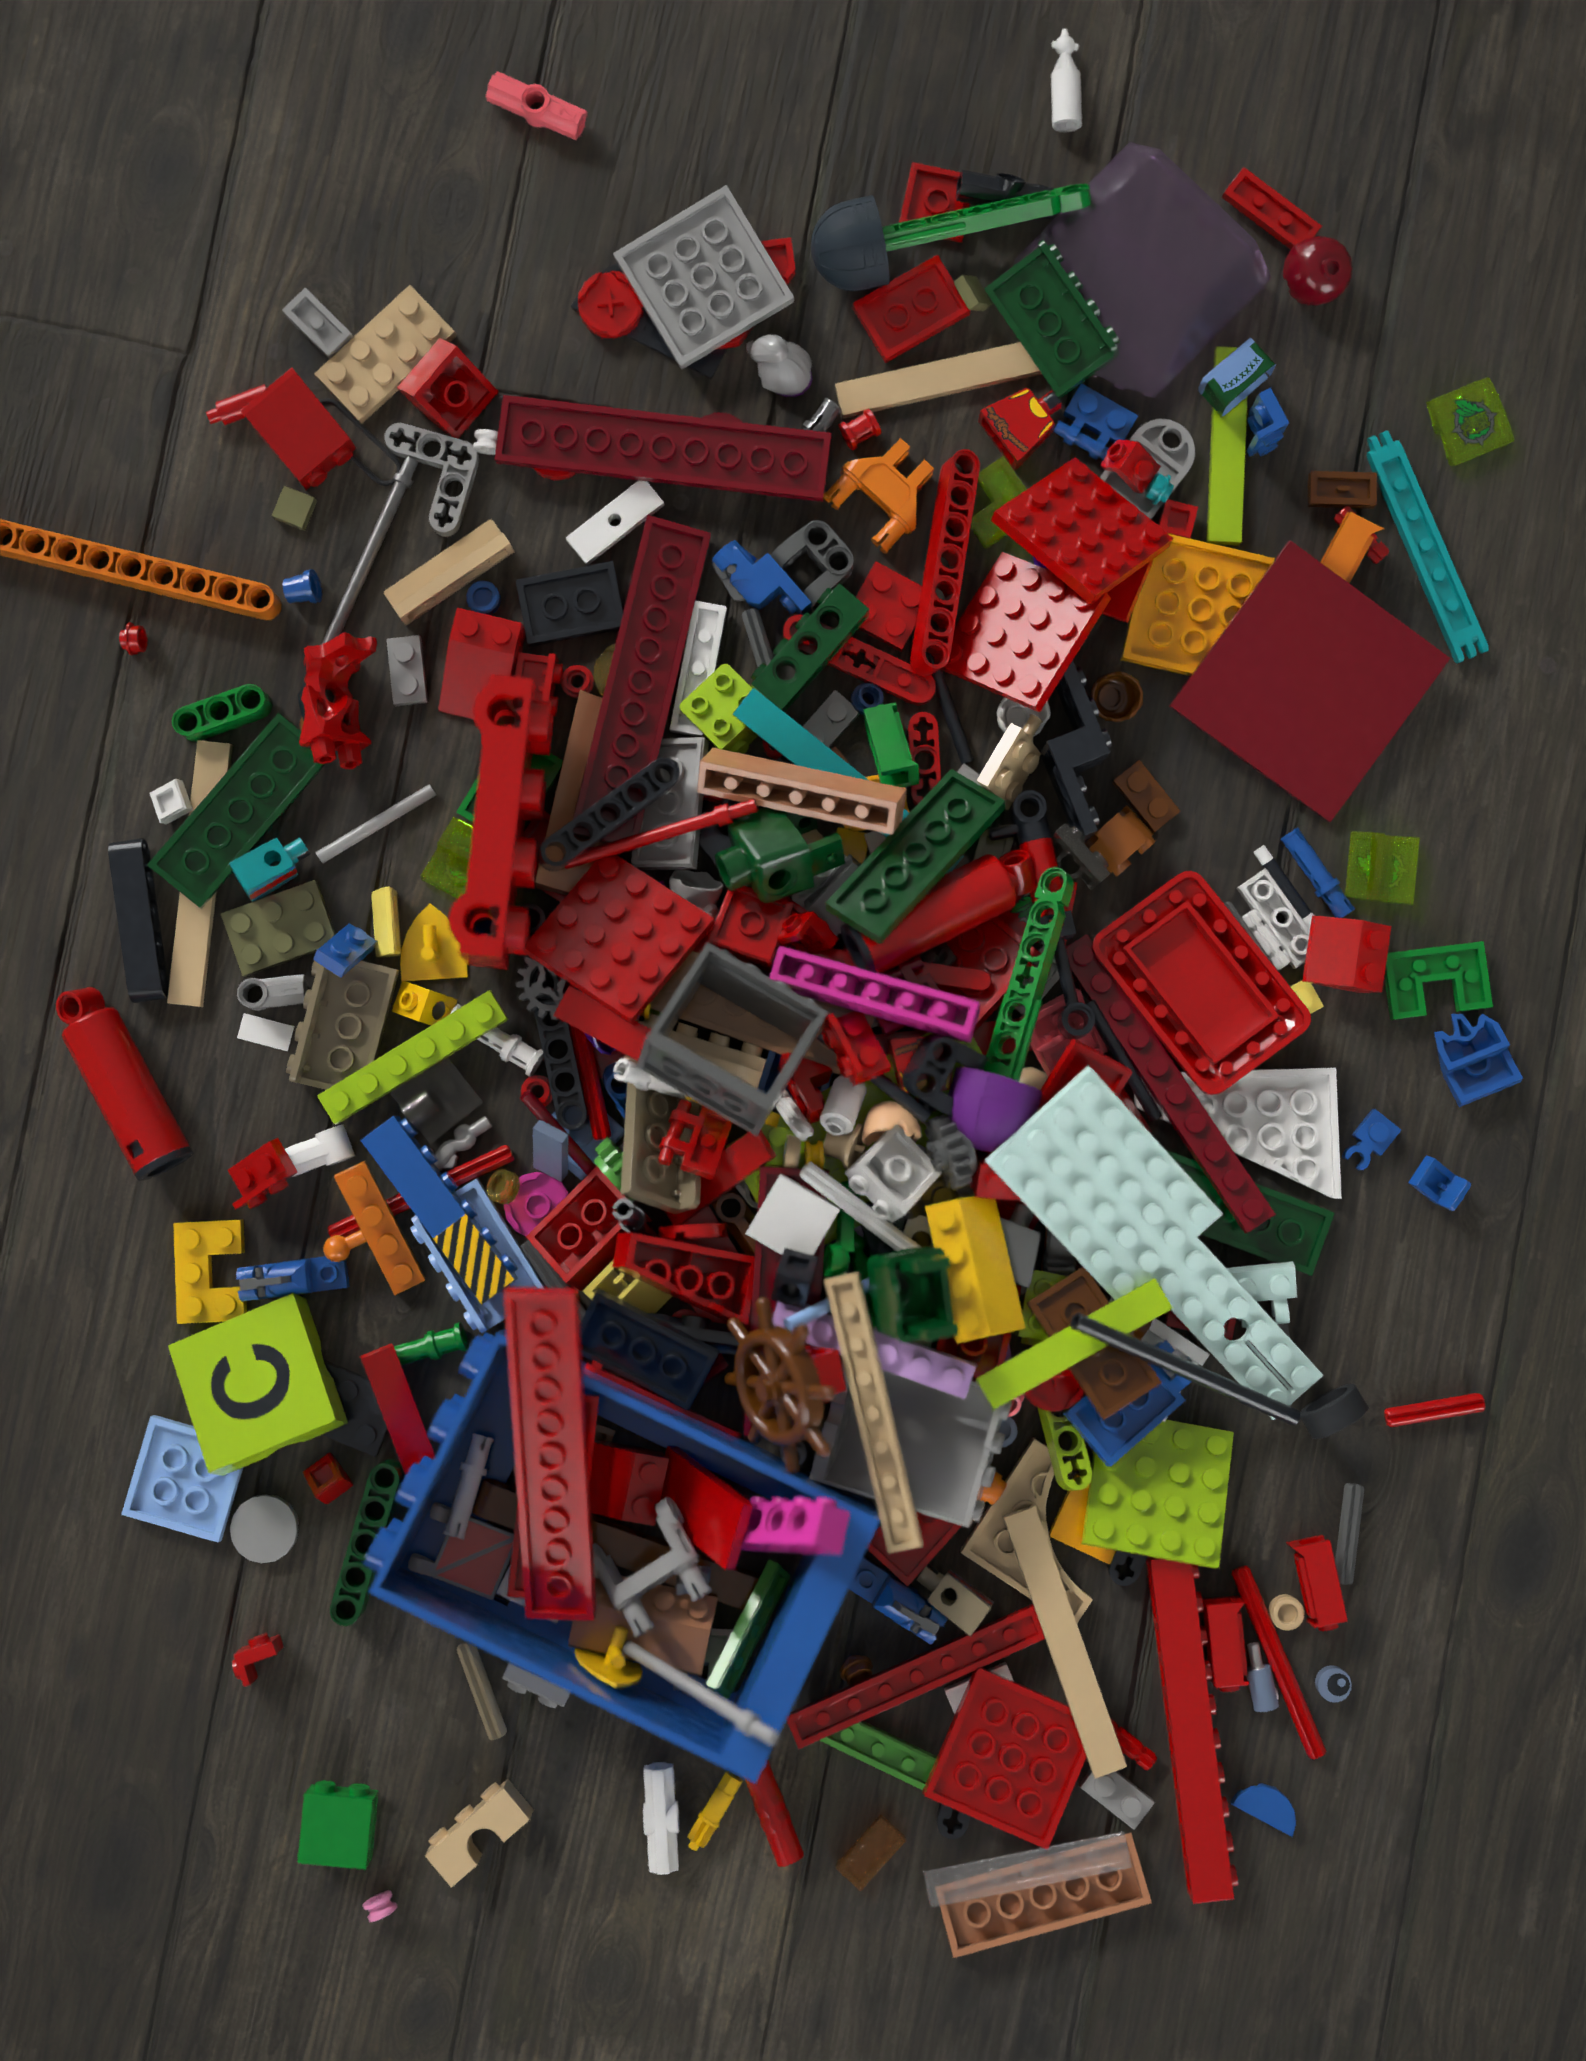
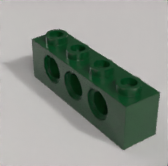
(836, 603)

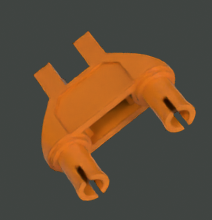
(886, 488)

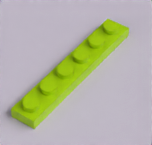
(412, 1057)

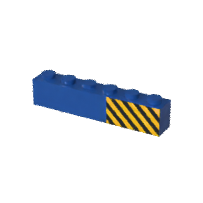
(440, 1209)

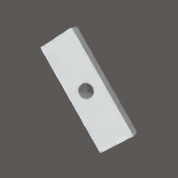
(630, 508)
(1265, 896)

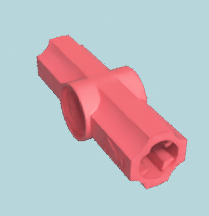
(518, 98)

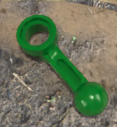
(836, 1255)

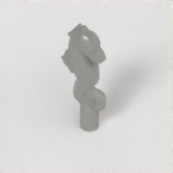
(464, 1139)

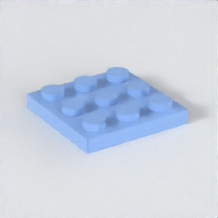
(175, 1486)

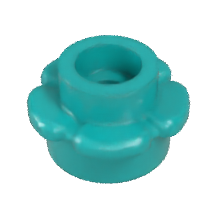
(1159, 488)

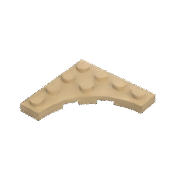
(990, 1542)

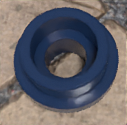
(869, 691)

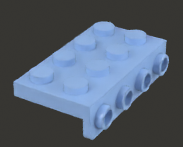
(493, 1311)

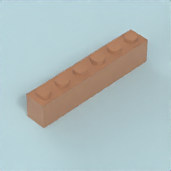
(802, 790)

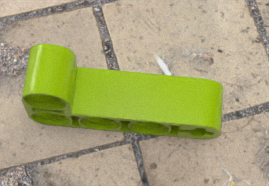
(1052, 1428)

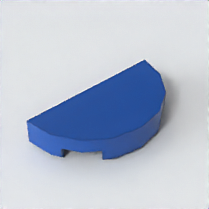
(1268, 1806)

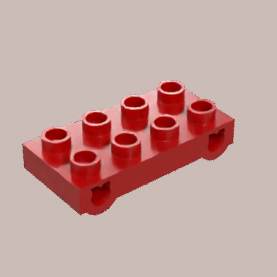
(504, 800)

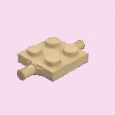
(1012, 761)

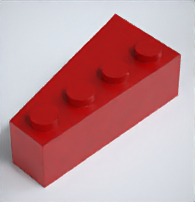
(698, 1275)

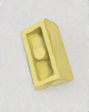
(386, 922)

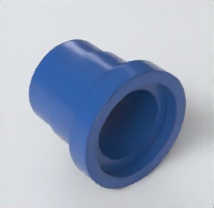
(303, 587)

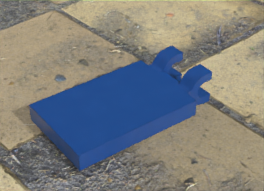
(1132, 1423)

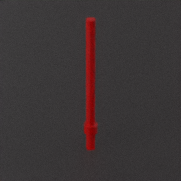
(721, 815)

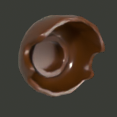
(1117, 696)

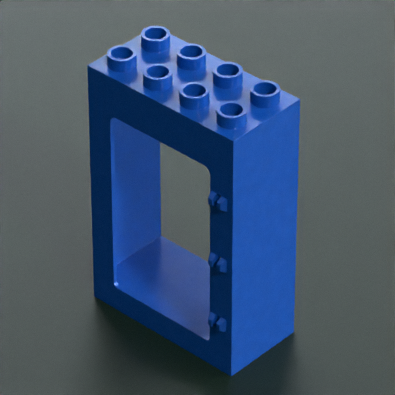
(543, 1645)

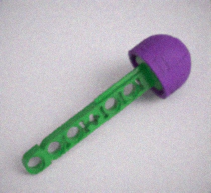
(993, 1101)

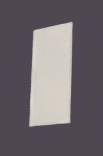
(265, 1032)

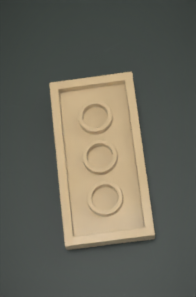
(383, 354)

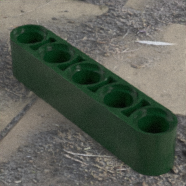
(355, 1556)

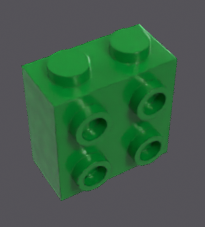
(338, 1825)

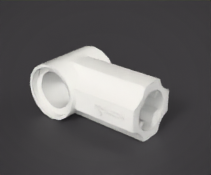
(325, 1149)

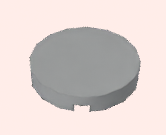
(264, 1528)

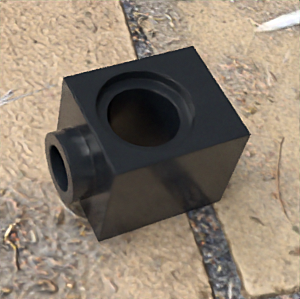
(794, 1278)

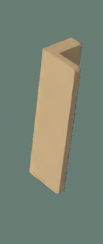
(448, 571)

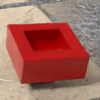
(1178, 518)

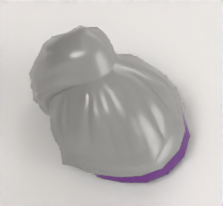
(781, 365)

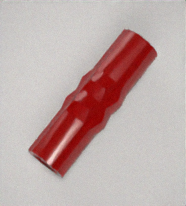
(775, 1818)

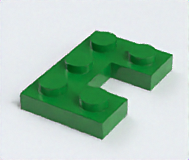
(1460, 962)

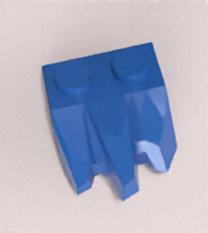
(1475, 1059)

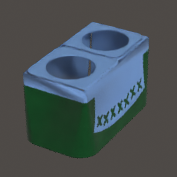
(1236, 377)

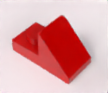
(804, 1084)

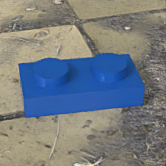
(345, 950)

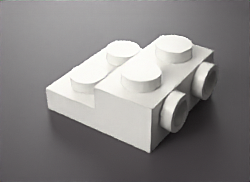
(892, 1174)

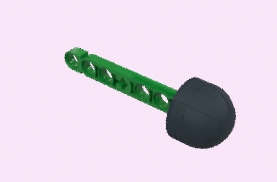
(853, 245)

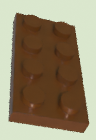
(1108, 1376)

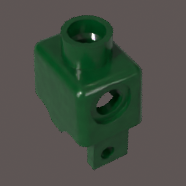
(774, 855)
(923, 1304)

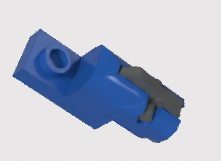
(757, 581)
(291, 1277)
(897, 1600)

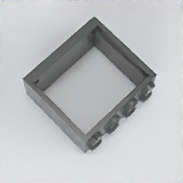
(705, 1081)

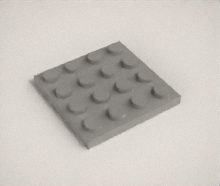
(703, 277)

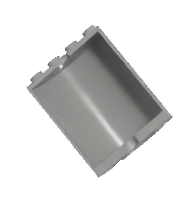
(942, 1441)

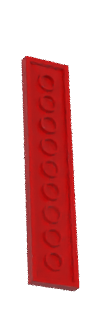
(551, 1452)

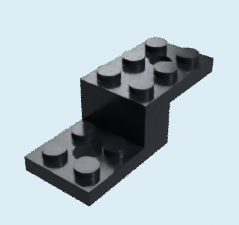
(1076, 751)

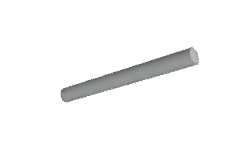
(376, 823)

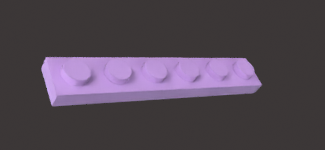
(903, 1359)

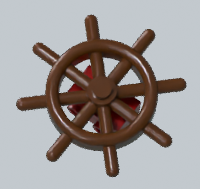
(792, 1382)

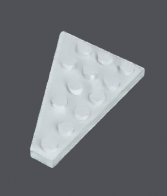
(1281, 1123)

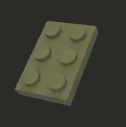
(278, 928)

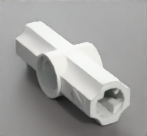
(661, 1818)

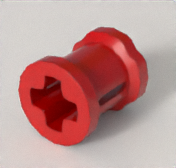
(860, 429)

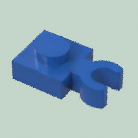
(1374, 1136)

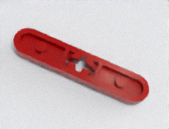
(889, 673)

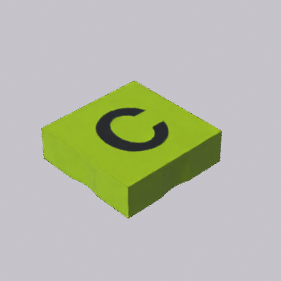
(257, 1384)

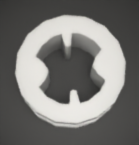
(486, 441)

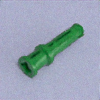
(433, 1345)

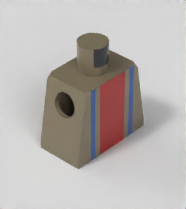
(967, 1609)

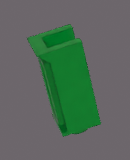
(890, 746)

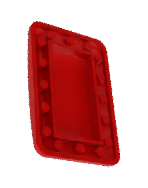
(1201, 983)

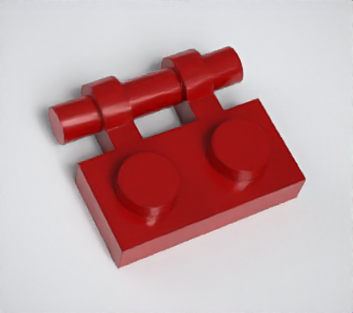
(706, 1143)

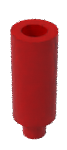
(229, 409)

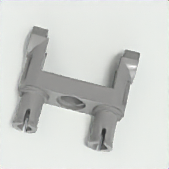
(679, 1561)

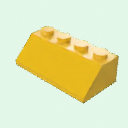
(980, 1268)

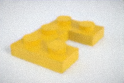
(193, 1254)

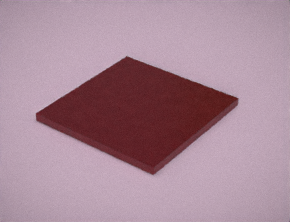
(1309, 681)

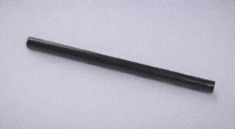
(1184, 1368)

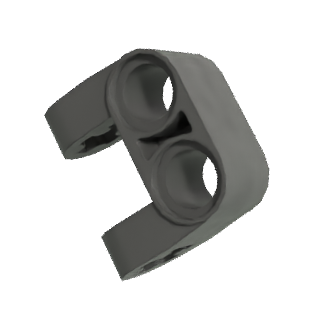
(821, 555)

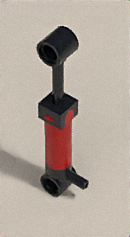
(1035, 837)

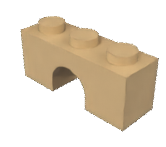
(500, 1810)

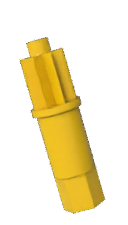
(713, 1811)

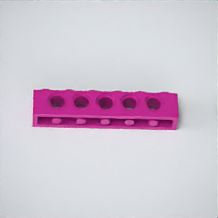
(876, 994)
(796, 1526)

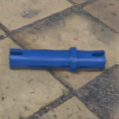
(1314, 869)

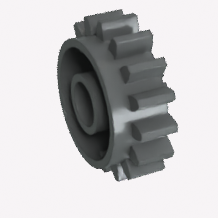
(950, 1152)

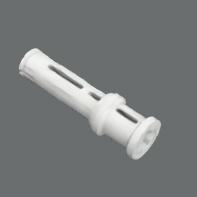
(512, 1049)

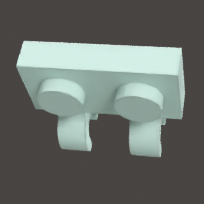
(1269, 1282)

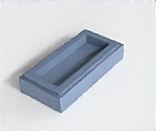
(550, 1150)

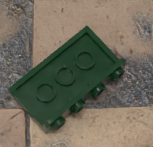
(1053, 319)

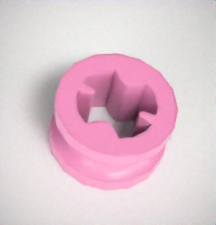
(380, 1906)

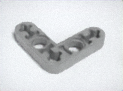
(451, 470)

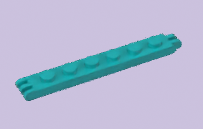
(1425, 547)

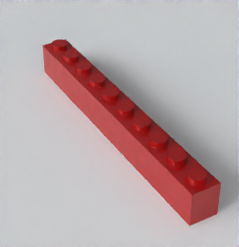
(1191, 1731)

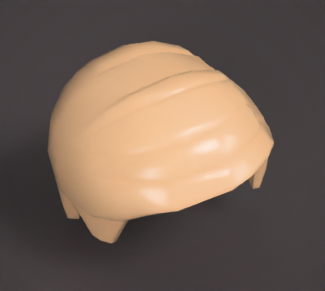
(885, 1117)

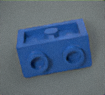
(1267, 423)

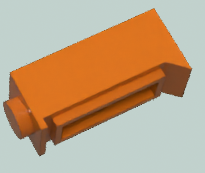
(1349, 545)

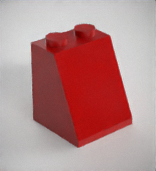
(299, 429)

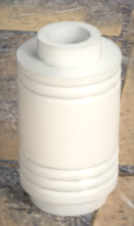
(842, 1106)

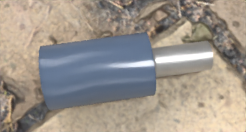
(1261, 1681)

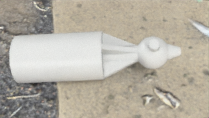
(1066, 87)

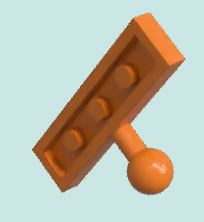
(377, 1229)

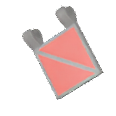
(470, 1562)

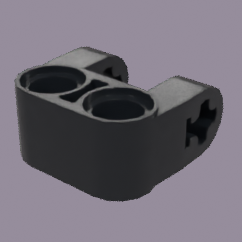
(938, 1070)

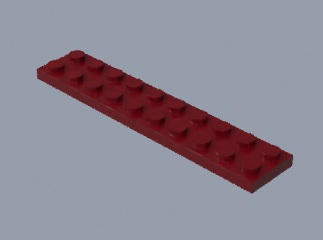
(663, 448)
(643, 666)

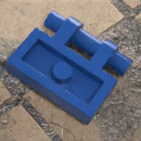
(1098, 415)

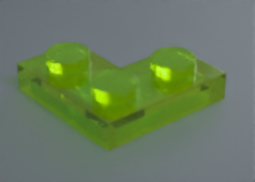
(1001, 486)

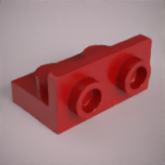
(855, 1047)
(262, 1173)

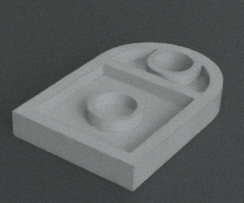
(1172, 461)

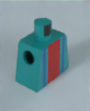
(257, 875)

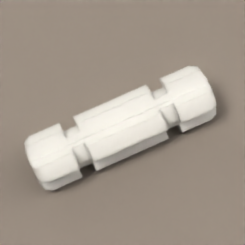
(1266, 939)
(794, 1117)

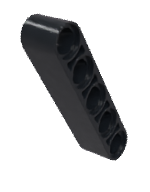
(620, 802)
(138, 920)

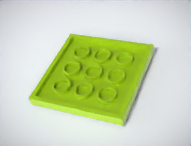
(1163, 1496)

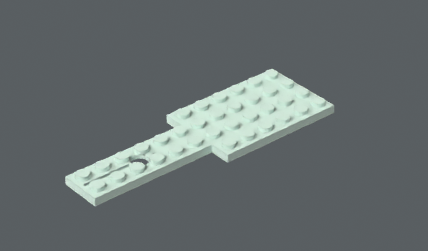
(1139, 1218)

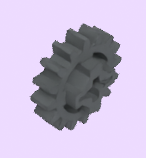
(539, 990)

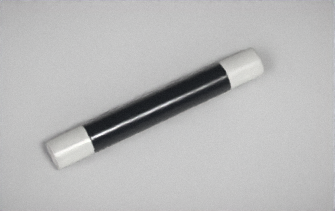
(1284, 884)

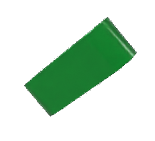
(206, 711)

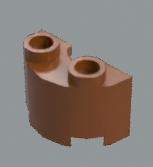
(1120, 839)

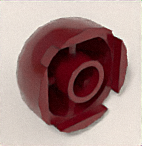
(1317, 270)

